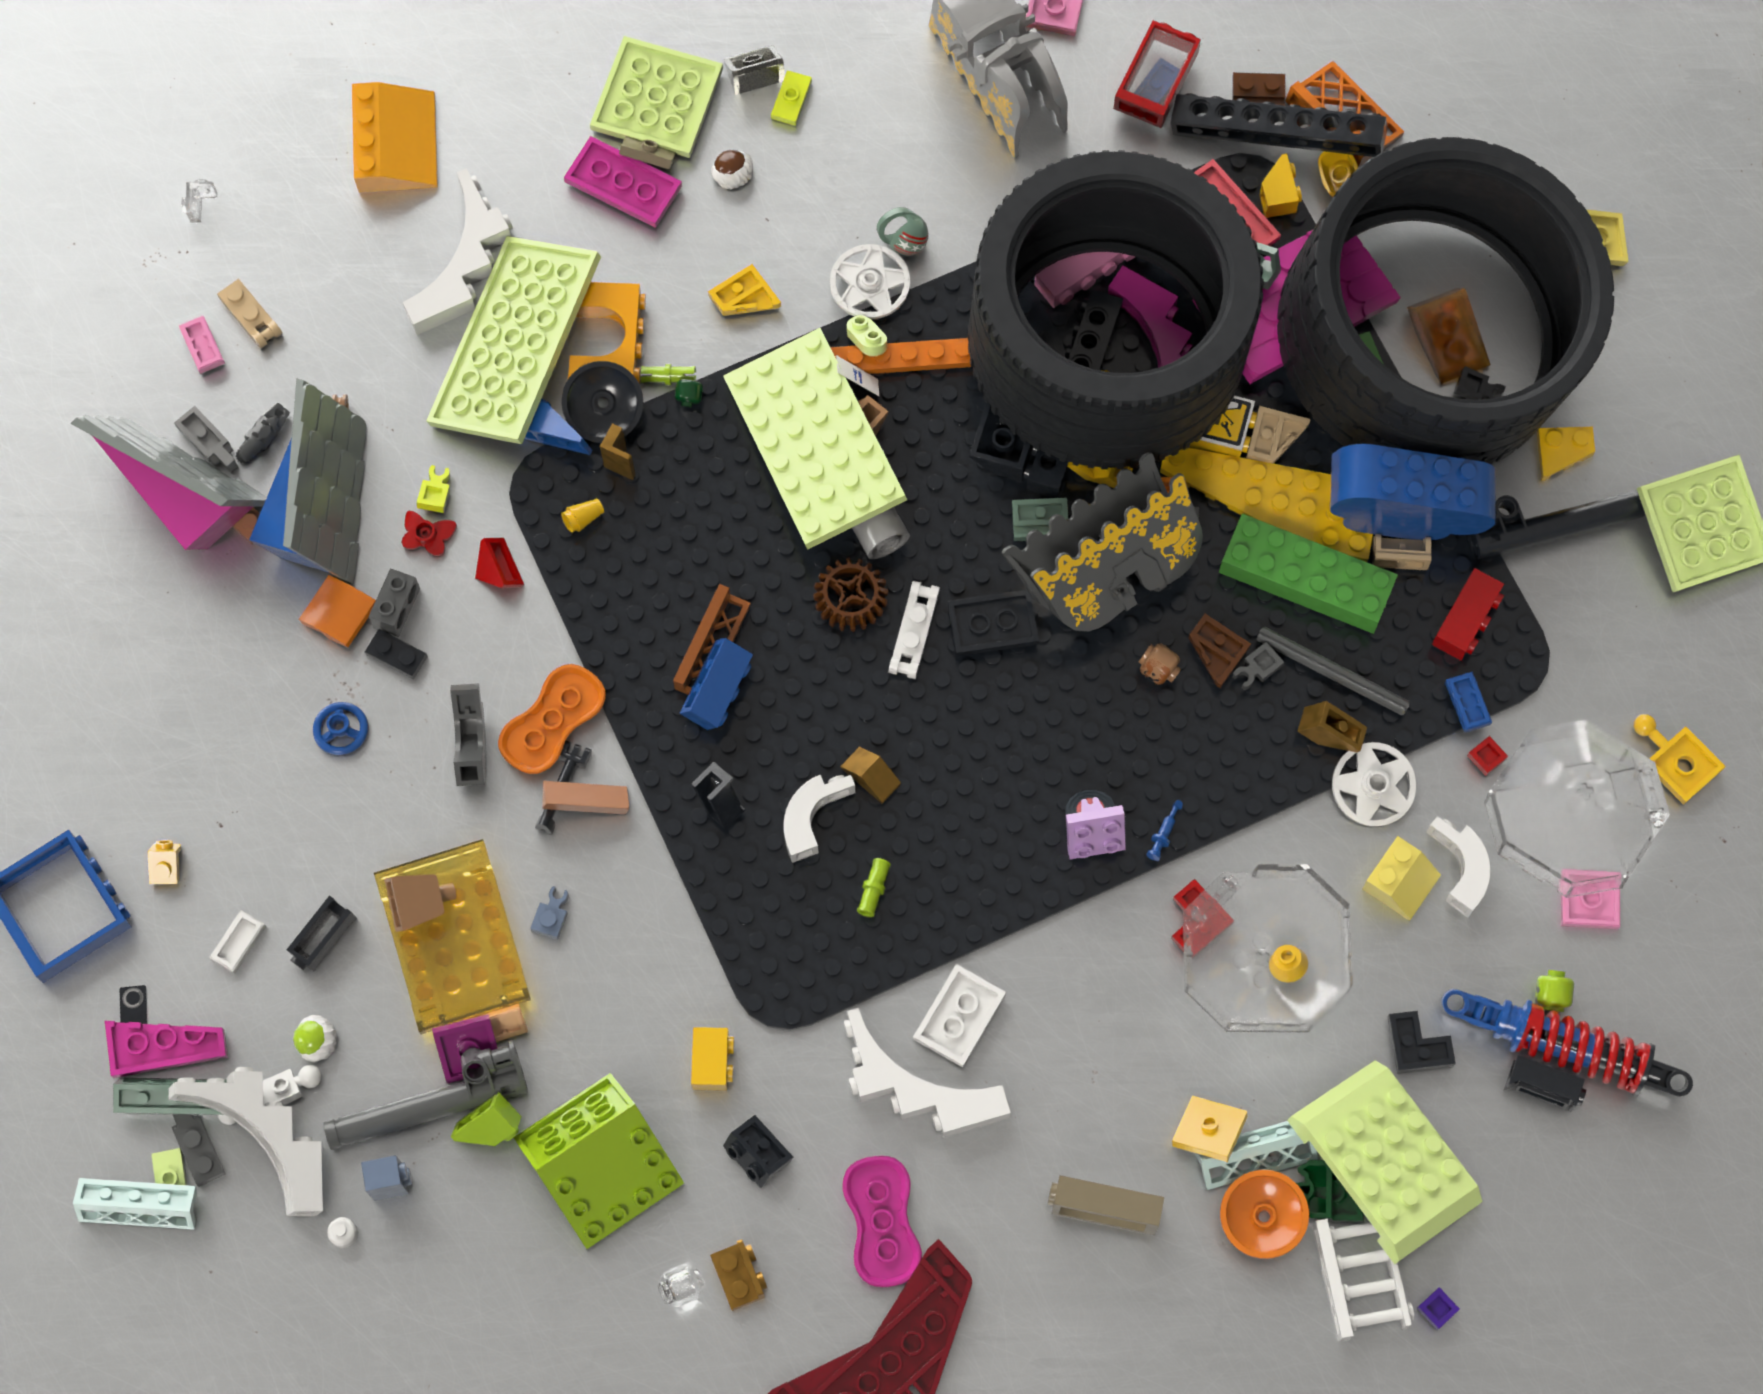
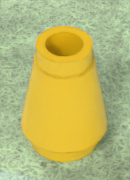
(582, 514)

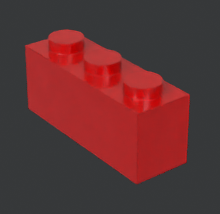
(1469, 615)

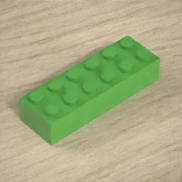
(1307, 573)

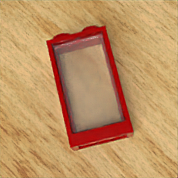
(1157, 73)

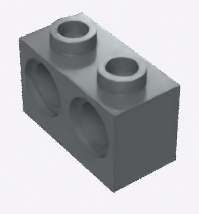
(394, 602)

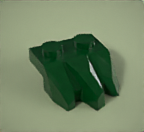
(1327, 1195)

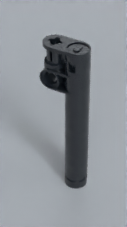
(1515, 532)

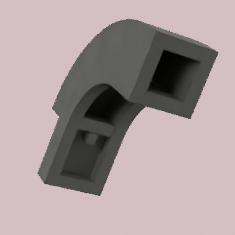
(469, 735)

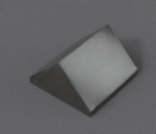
(755, 69)

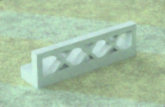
(1257, 1146)
(135, 1201)

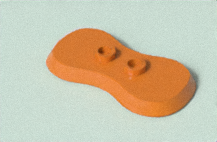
(538, 735)

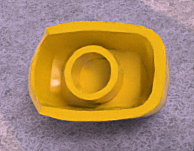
(1335, 170)

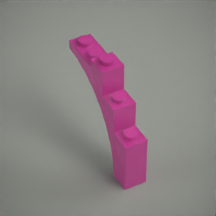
(1154, 312)

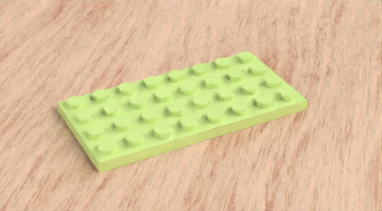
(514, 339)
(814, 438)

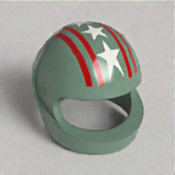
(910, 237)

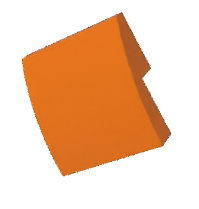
(338, 611)

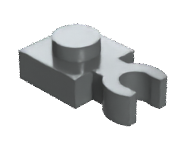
(1260, 664)

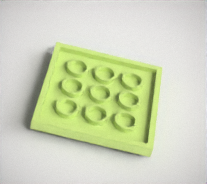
(656, 96)
(1704, 522)

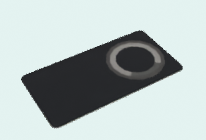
(133, 1004)

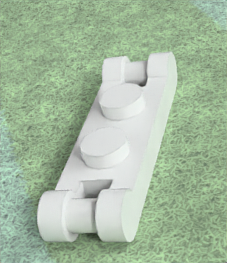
(914, 630)

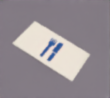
(857, 375)

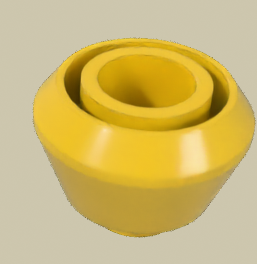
(1288, 963)

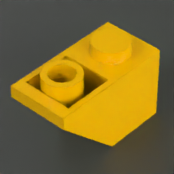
(1278, 189)

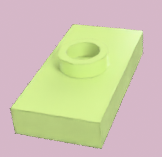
(169, 1167)

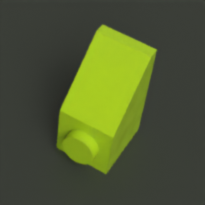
(488, 1123)

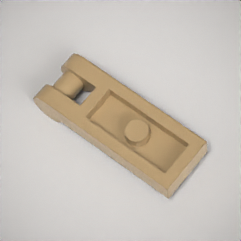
(249, 313)

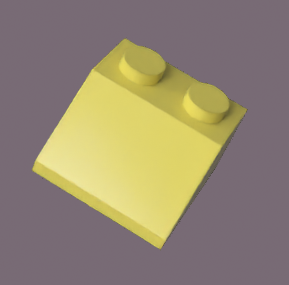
(1402, 878)

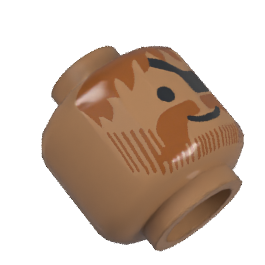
(1159, 664)

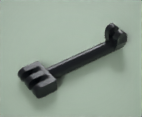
(571, 761)

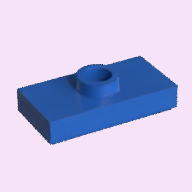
(1468, 702)

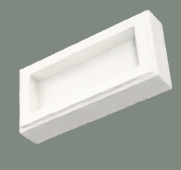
(237, 941)

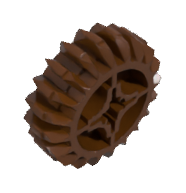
(867, 607)

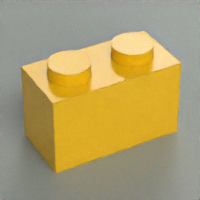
(710, 1059)

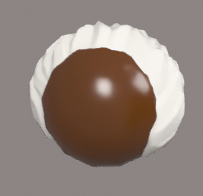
(732, 169)

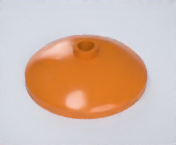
(1268, 1193)

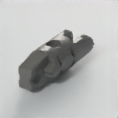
(262, 433)

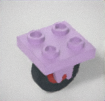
(1094, 825)

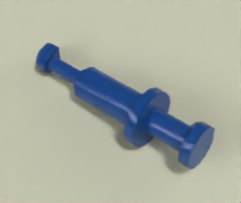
(1161, 839)

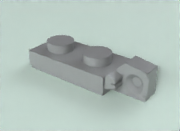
(206, 438)

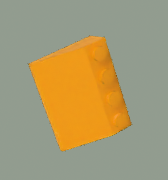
(393, 137)

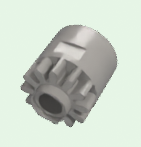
(882, 534)

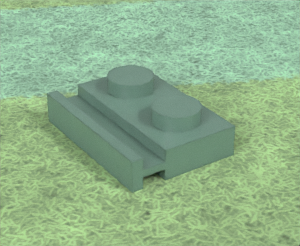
(1035, 514)

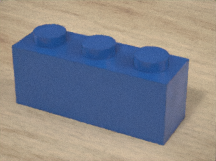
(717, 684)

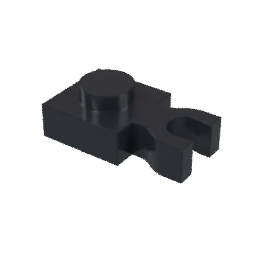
(1475, 385)

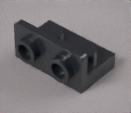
(757, 1151)

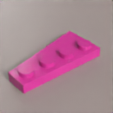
(150, 1047)

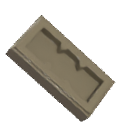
(647, 152)

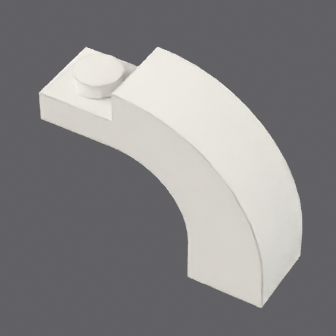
(802, 808)
(1472, 860)

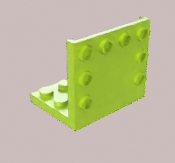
(599, 1160)

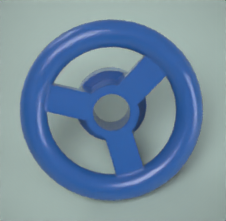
(340, 718)

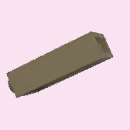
(1106, 1205)

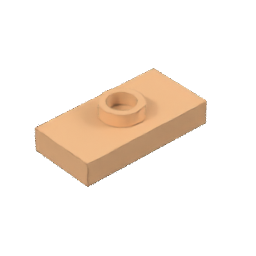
(507, 1022)

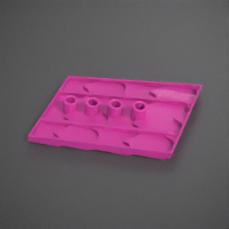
(1363, 289)

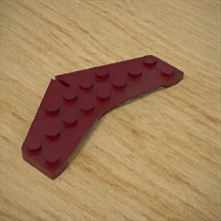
(910, 1341)

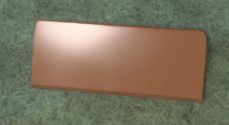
(585, 797)

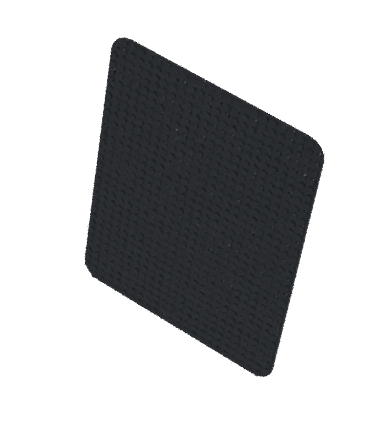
(980, 738)

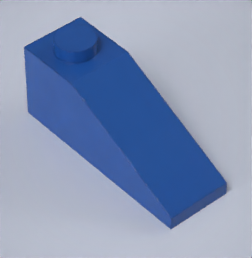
(553, 430)

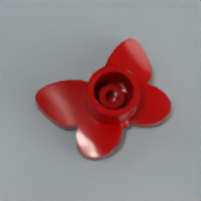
(425, 534)

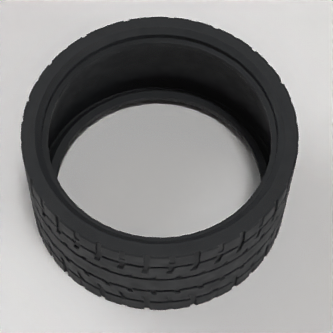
(1511, 209)

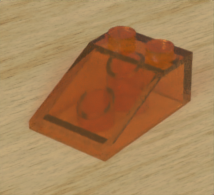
(1449, 334)

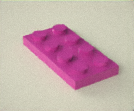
(623, 182)

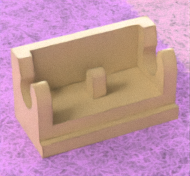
(1401, 553)

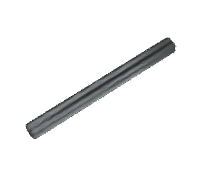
(1333, 671)

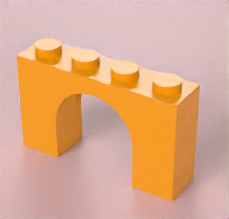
(623, 305)

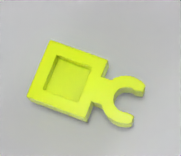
(434, 493)

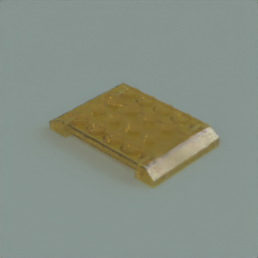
(467, 956)

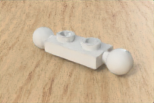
(285, 1087)

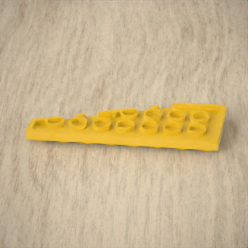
(1271, 493)

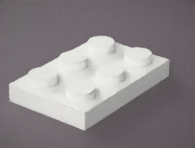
(959, 1015)

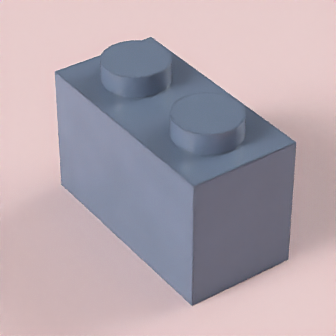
(386, 1178)

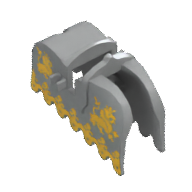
(991, 73)

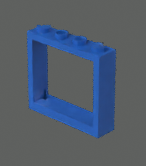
(34, 862)

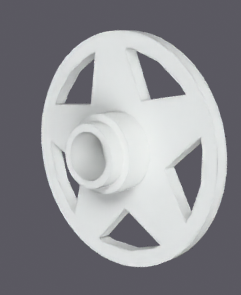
(870, 281)
(1374, 785)

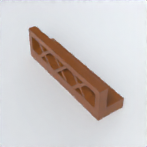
(705, 633)

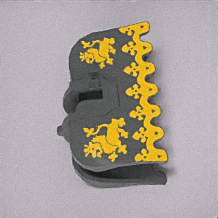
(1127, 530)

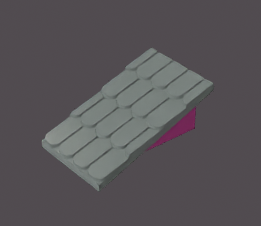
(182, 490)

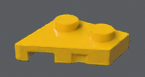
(744, 293)
(1563, 447)

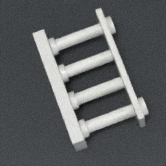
(1339, 1293)

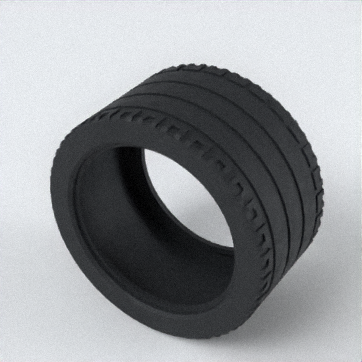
(1135, 209)

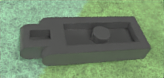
(197, 1148)

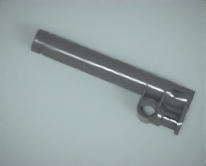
(498, 1072)

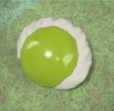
(315, 1038)

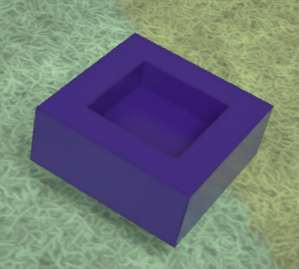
(1438, 1308)

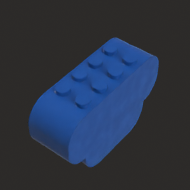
(1411, 492)

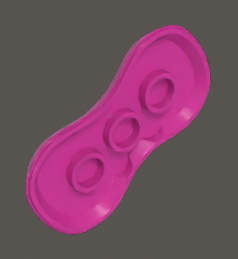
(885, 1244)

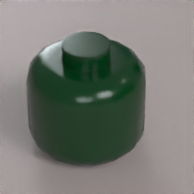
(688, 392)

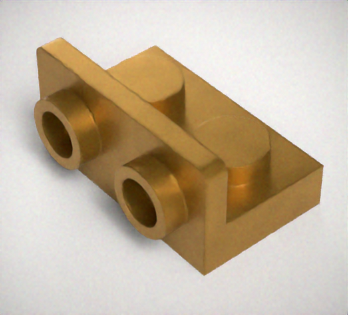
(738, 1276)

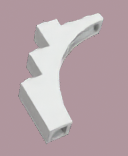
(452, 291)
(955, 1108)
(271, 1125)

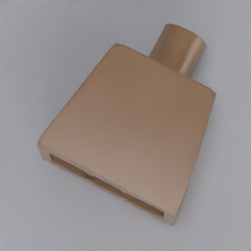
(416, 899)

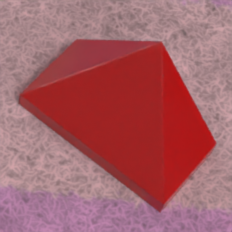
(497, 565)

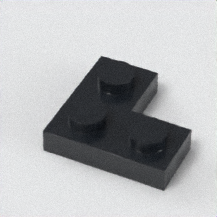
(1411, 1050)

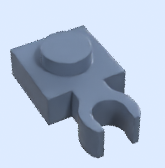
(550, 918)

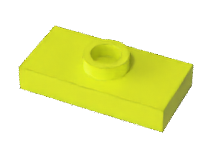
(791, 98)

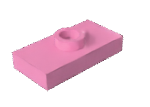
(201, 344)

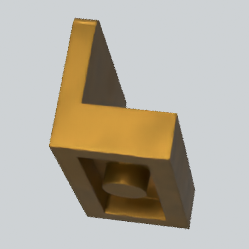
(614, 454)

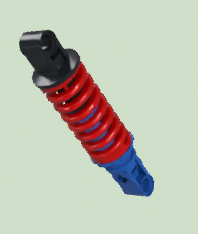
(1570, 1043)

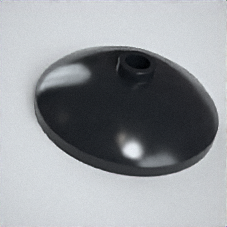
(588, 386)

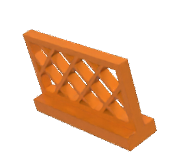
(1301, 96)

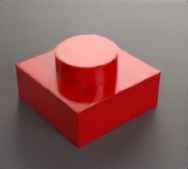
(1487, 755)

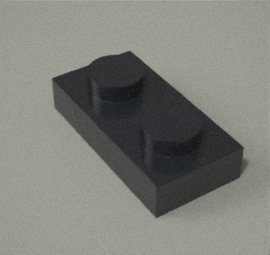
(396, 654)

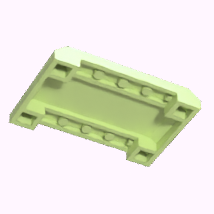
(1388, 1159)

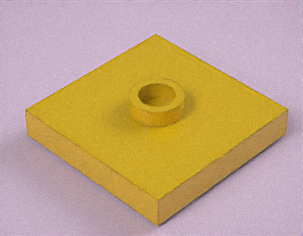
(1209, 1128)

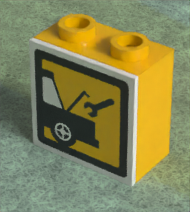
(1230, 432)

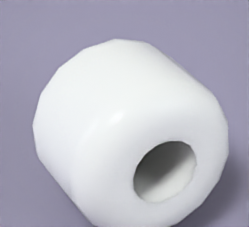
(342, 1232)

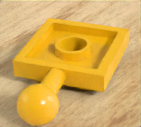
(1682, 746)

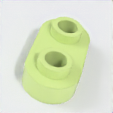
(866, 335)

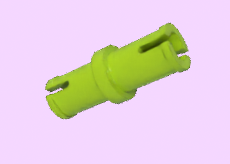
(667, 374)
(873, 887)

